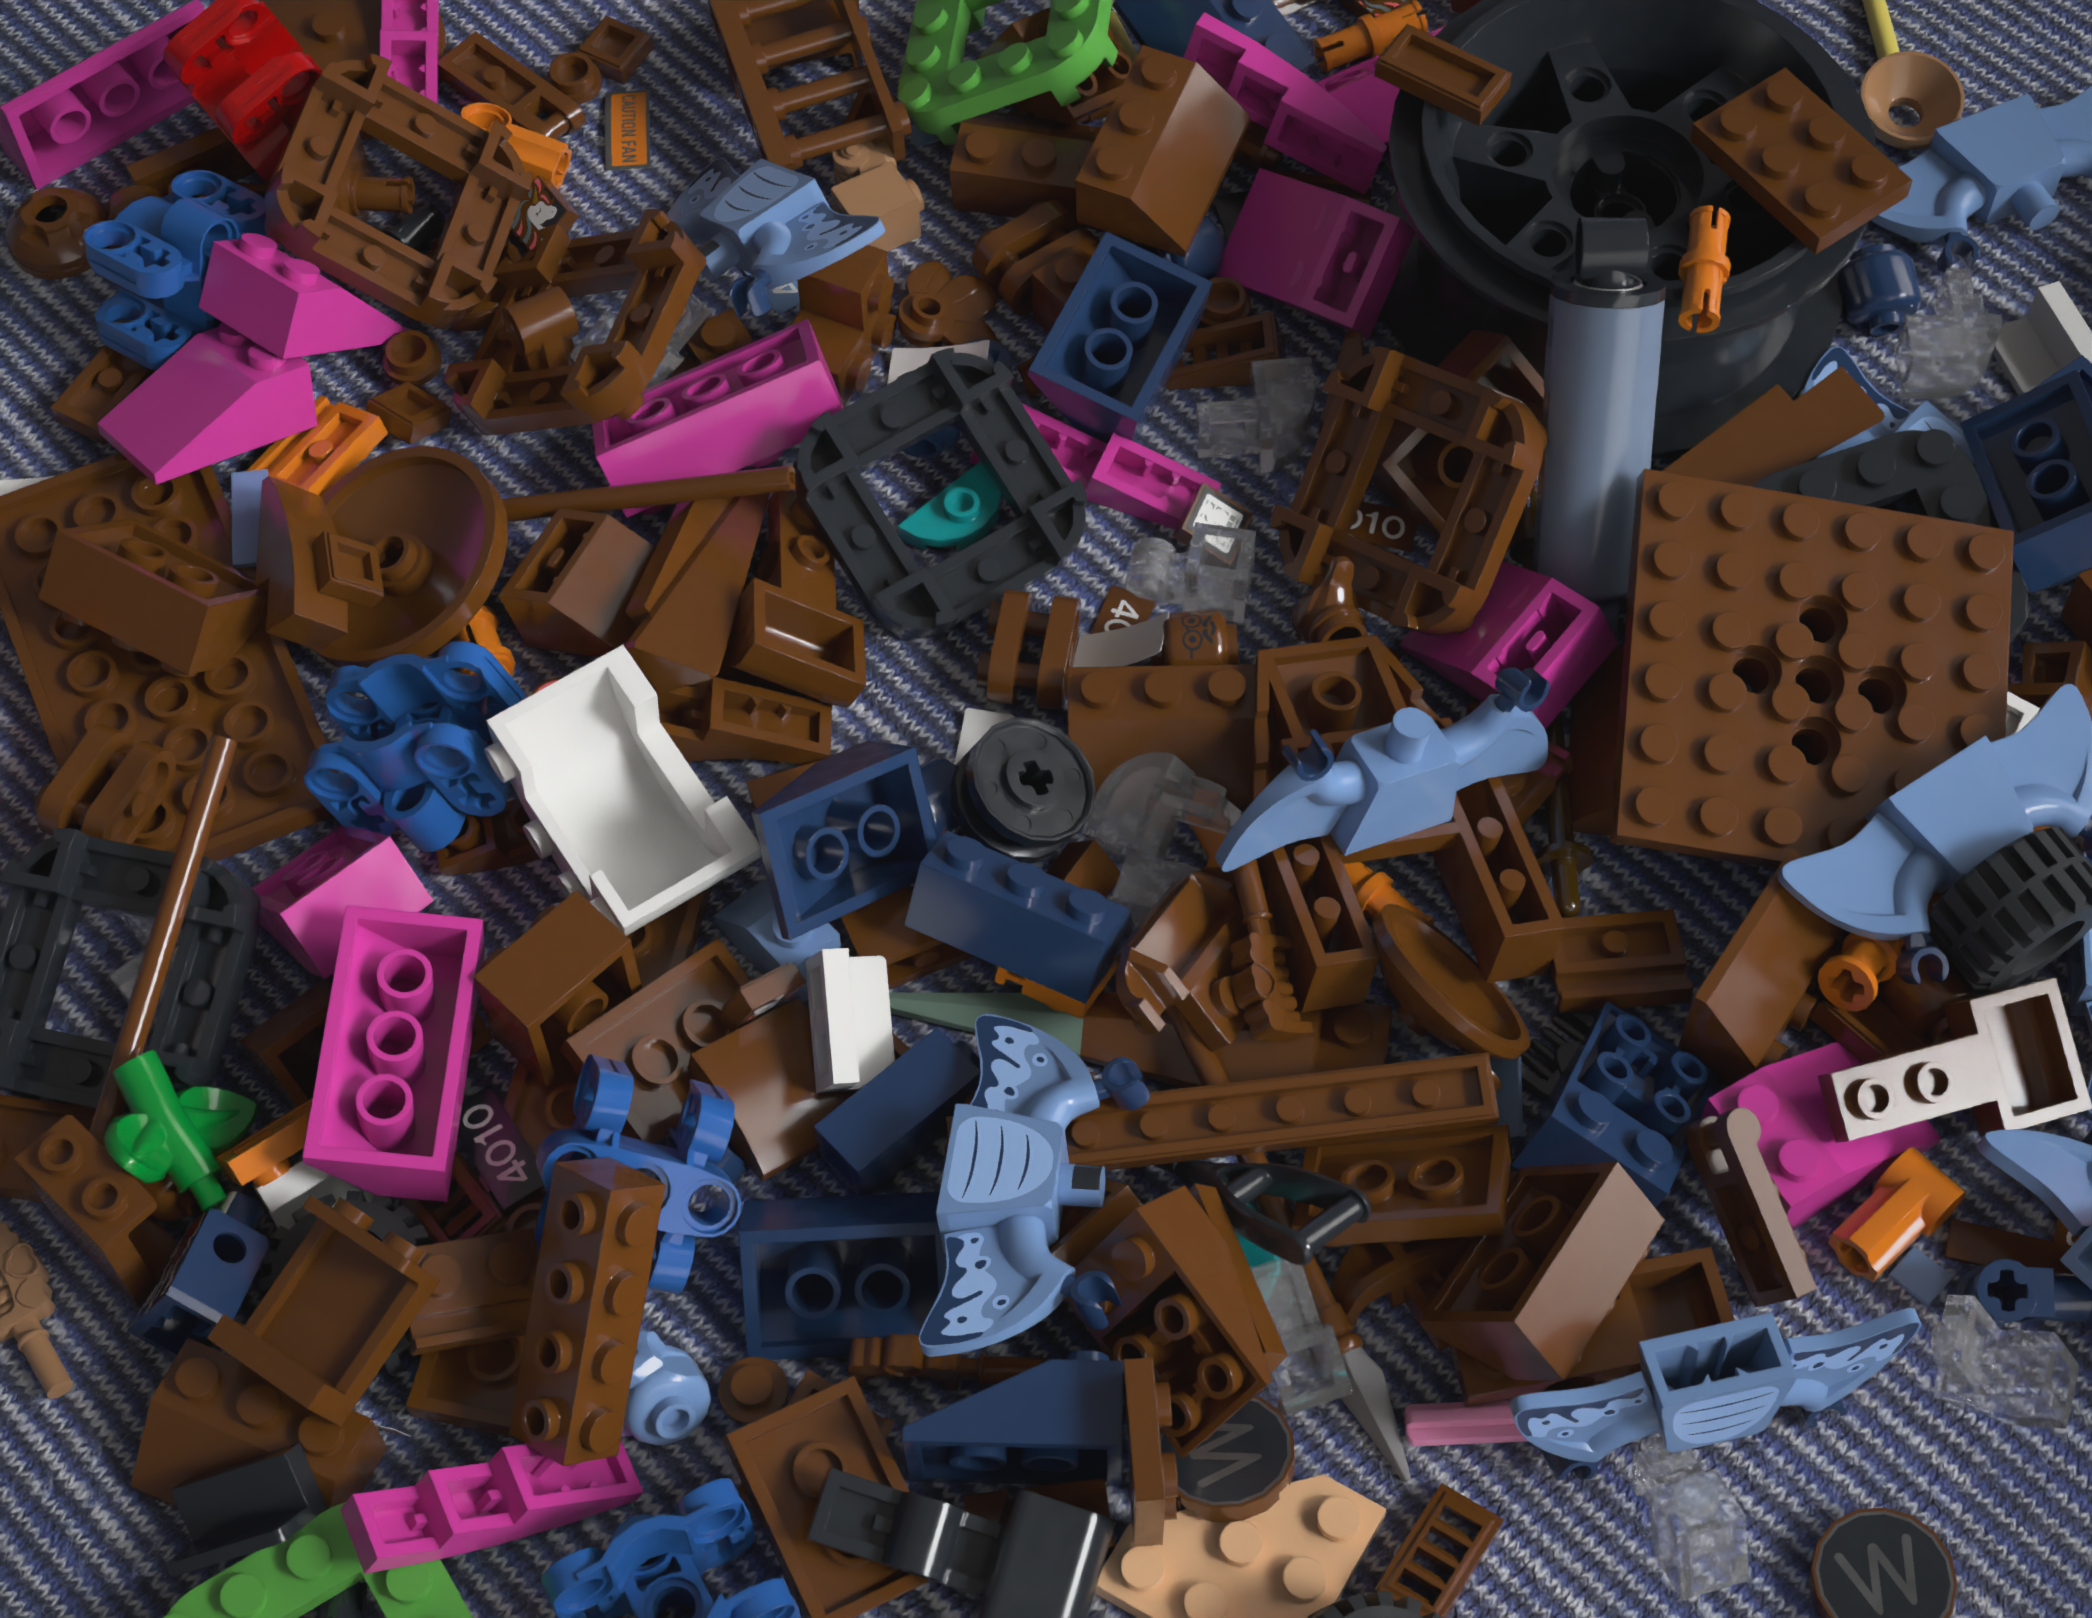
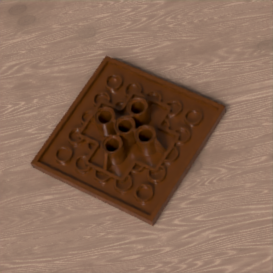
(1728, 588)

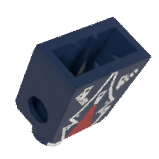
(203, 1276)

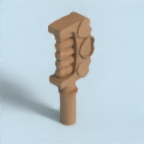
(25, 1302)

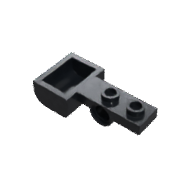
(1028, 1565)

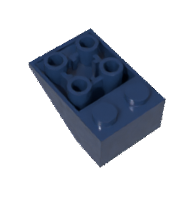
(1622, 1102)

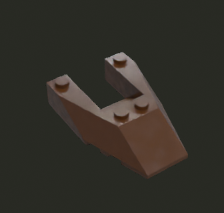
(1479, 853)

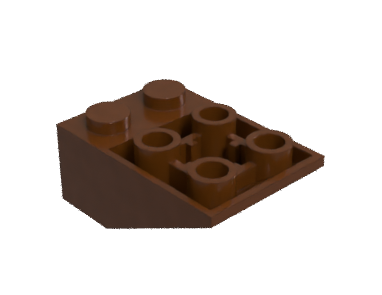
(1181, 1310)

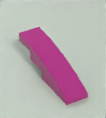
(1295, 109)
(483, 1506)

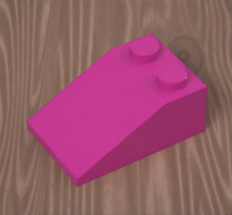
(286, 301)
(210, 405)
(309, 894)
(1798, 1135)

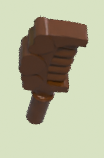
(1259, 959)
(902, 1357)

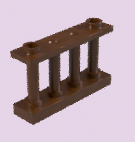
(768, 106)

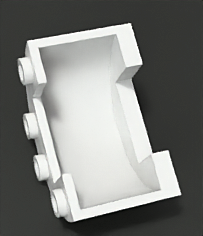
(615, 794)

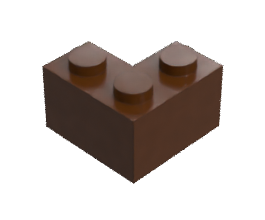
(850, 314)

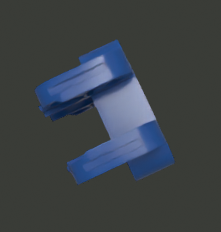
(166, 262)
(414, 744)
(700, 1135)
(705, 1532)

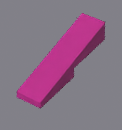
(412, 43)
(1121, 472)

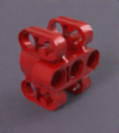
(249, 94)

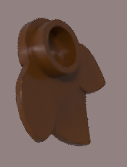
(945, 307)

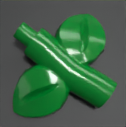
(175, 1129)

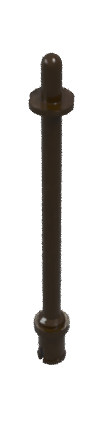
(1562, 856)

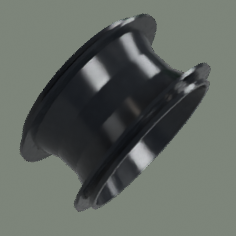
(1605, 131)

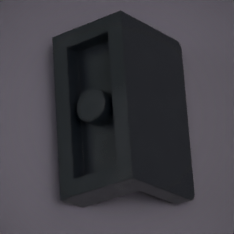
(245, 1507)

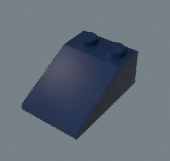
(2039, 476)
(844, 834)
(1030, 1429)

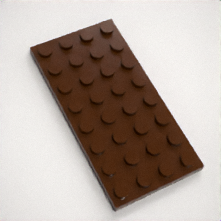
(89, 681)

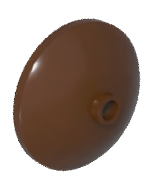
(1444, 988)

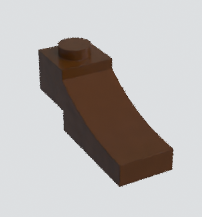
(745, 723)

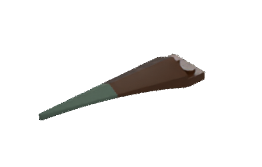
(1341, 1036)

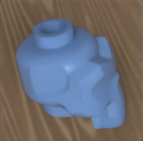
(665, 1393)

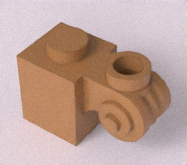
(873, 186)

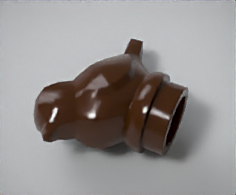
(1330, 607)

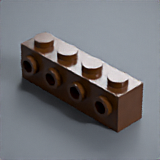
(586, 1309)

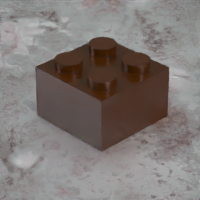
(556, 983)

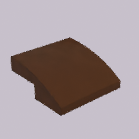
(772, 1085)

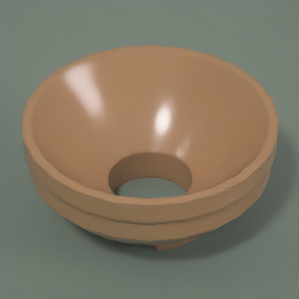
(1912, 81)

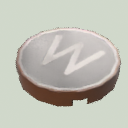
(1238, 1466)
(1881, 1568)

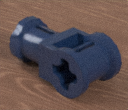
(2027, 1293)

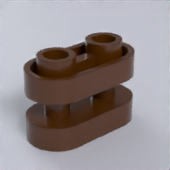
(1023, 245)
(1011, 625)
(106, 786)

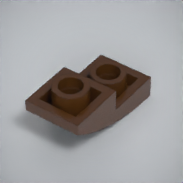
(489, 843)

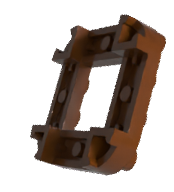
(305, 181)
(606, 378)
(1481, 521)

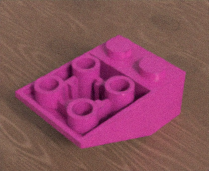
(1316, 251)
(1522, 625)

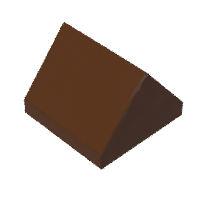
(1086, 867)

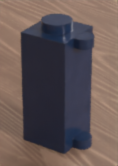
(897, 1113)

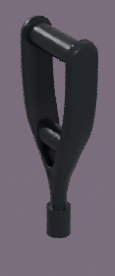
(1243, 1182)

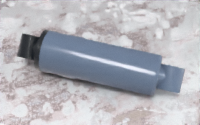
(1598, 409)

